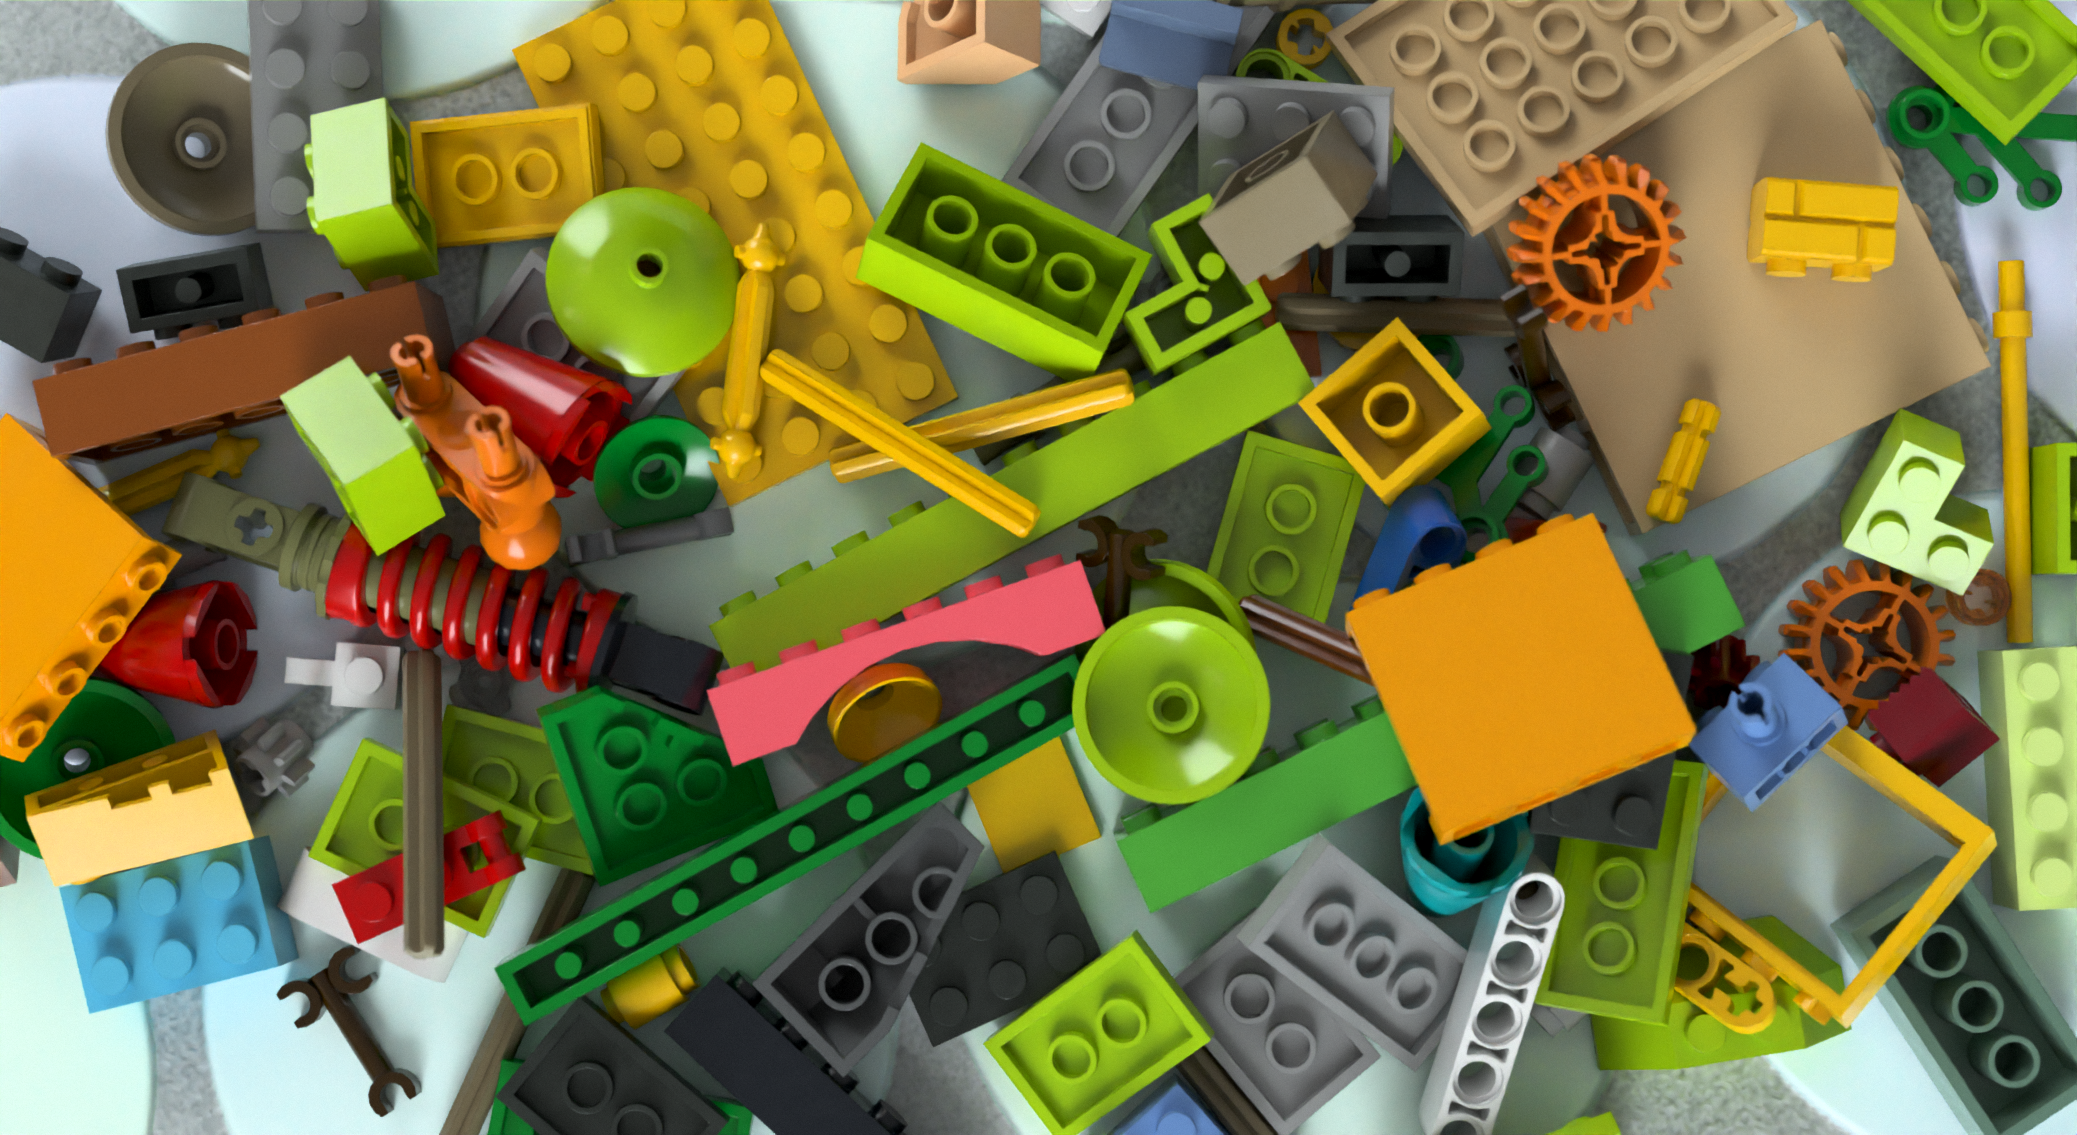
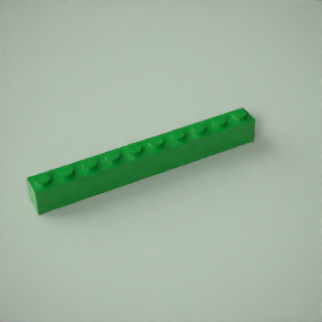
(790, 841)

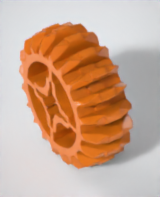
(1604, 291)
(1879, 622)

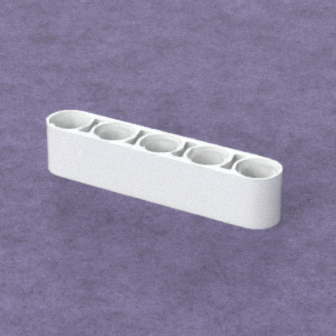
(1487, 980)

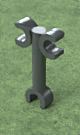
(609, 543)

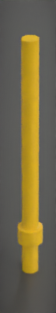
(2012, 328)

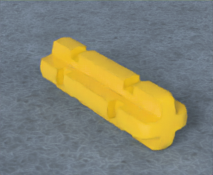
(1683, 461)

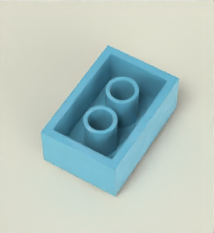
(178, 924)

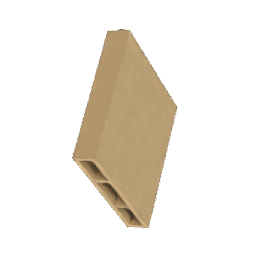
(1777, 354)

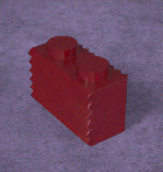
(1930, 728)

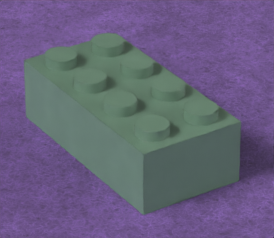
(1969, 1007)

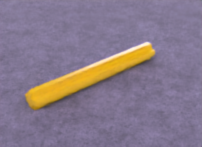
(996, 421)
(900, 443)

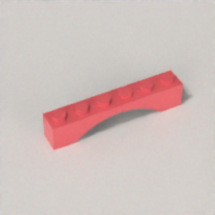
(1033, 615)

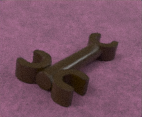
(1530, 360)
(1125, 559)
(331, 991)

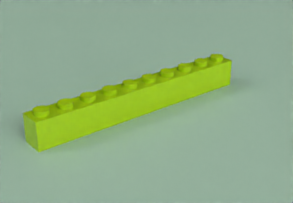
(1065, 480)

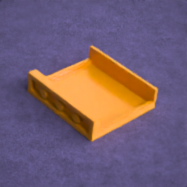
(67, 583)
(1519, 676)

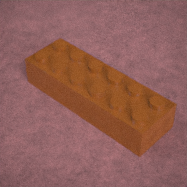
(230, 375)

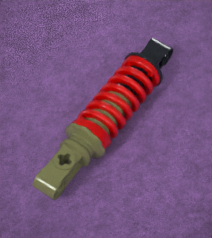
(450, 598)

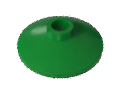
(673, 491)

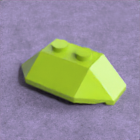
(1700, 1039)

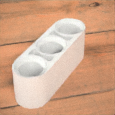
(314, 902)

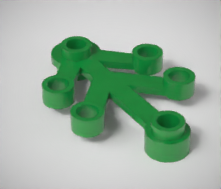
(1945, 120)
(1470, 466)

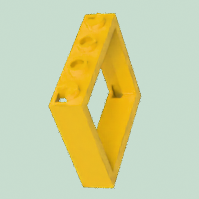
(1919, 800)

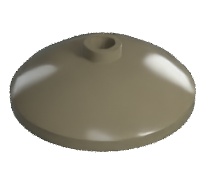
(175, 96)

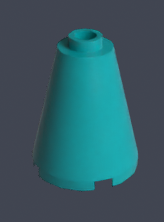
(1463, 871)

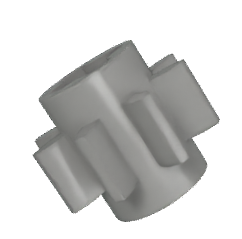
(273, 757)

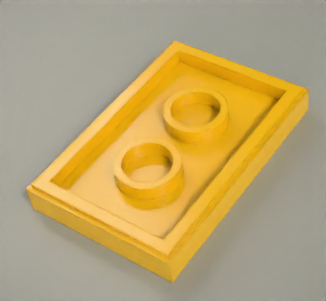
(507, 172)

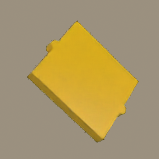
(1034, 807)

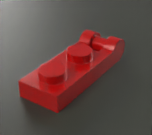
(375, 895)

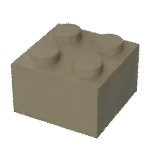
(1290, 200)

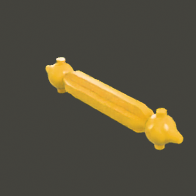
(747, 350)
(162, 480)

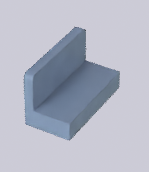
(1170, 39)

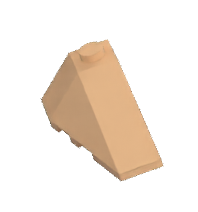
(967, 40)

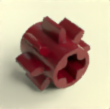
(1719, 671)

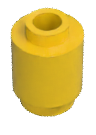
(651, 988)

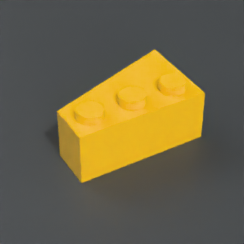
(139, 812)

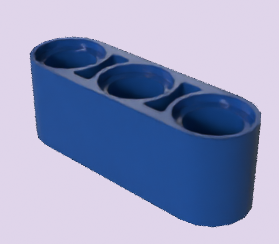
(1415, 537)

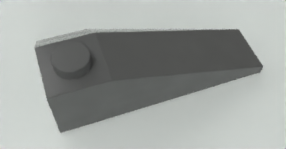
(863, 954)

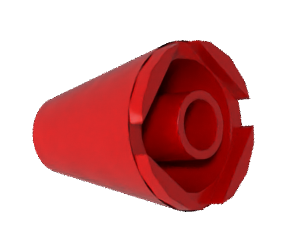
(551, 405)
(188, 646)

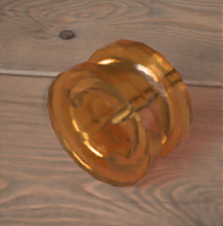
(1998, 604)

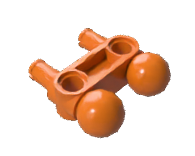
(479, 459)

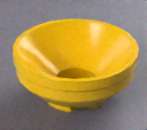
(879, 723)

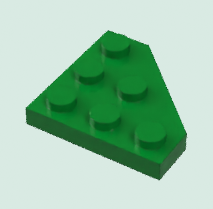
(646, 781)

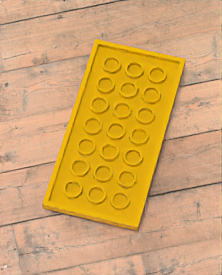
(723, 115)

